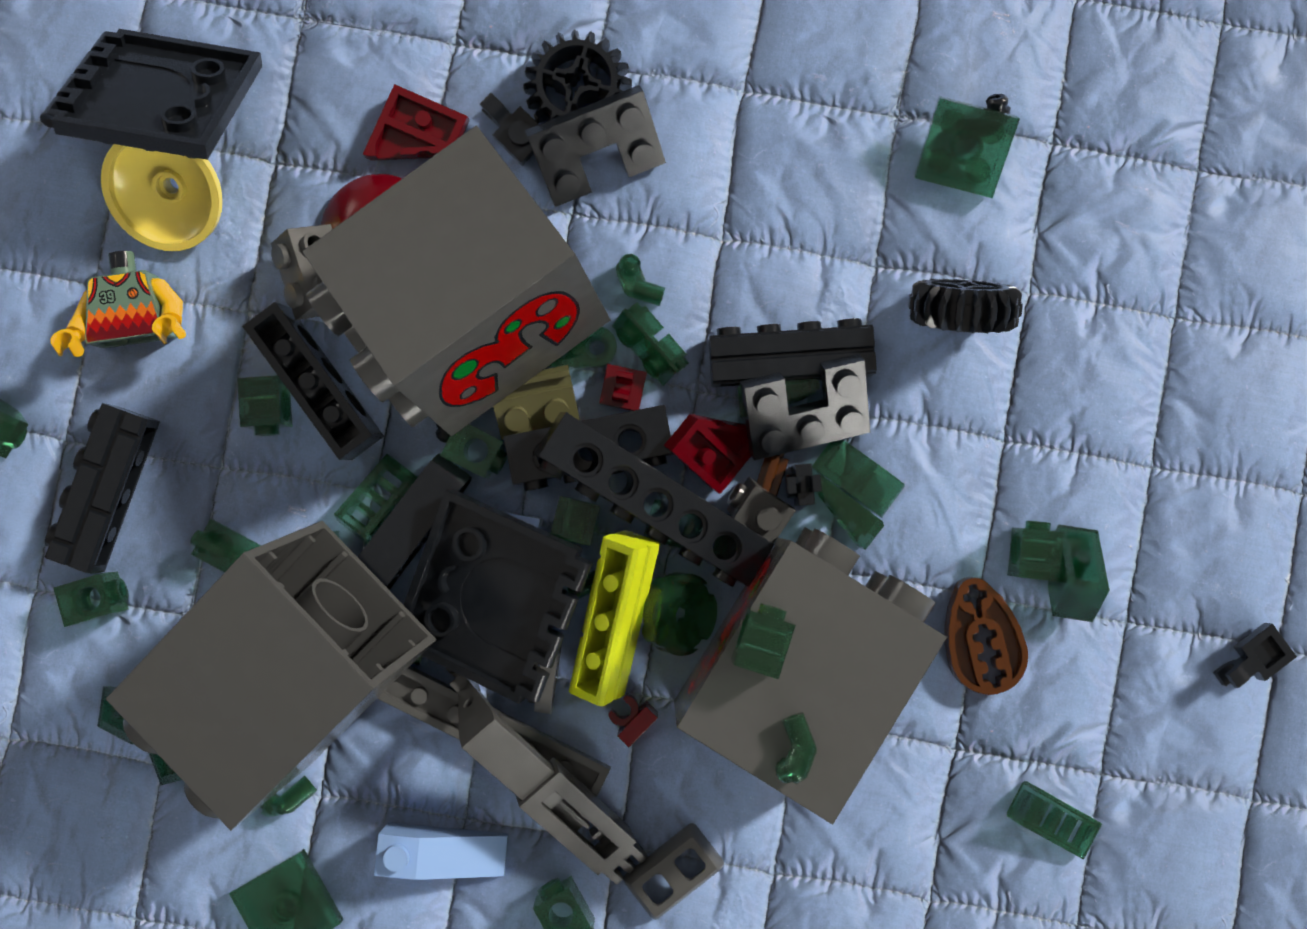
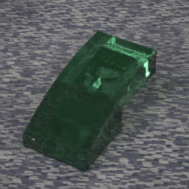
(858, 476)

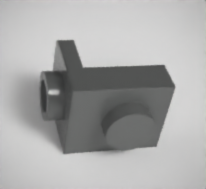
(759, 509)

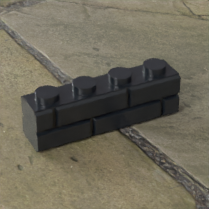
(791, 352)
(101, 488)

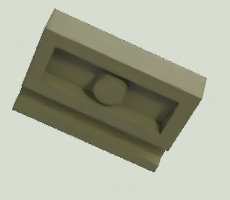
(537, 402)

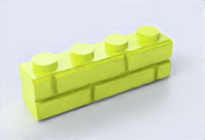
(613, 617)

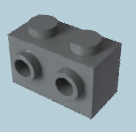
(295, 268)

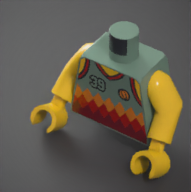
(122, 310)

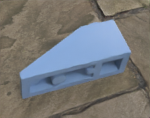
(439, 852)

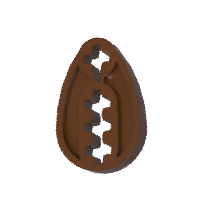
(1006, 639)

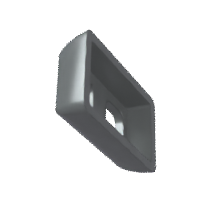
(663, 862)

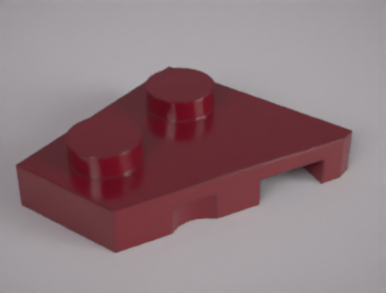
(413, 127)
(711, 449)

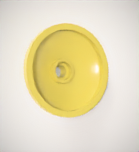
(147, 204)

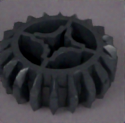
(583, 52)
(965, 305)

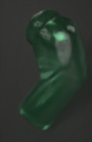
(634, 283)
(289, 800)

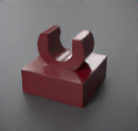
(623, 387)
(634, 723)

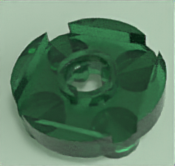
(660, 611)

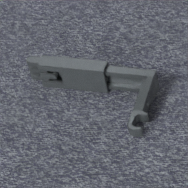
(544, 787)

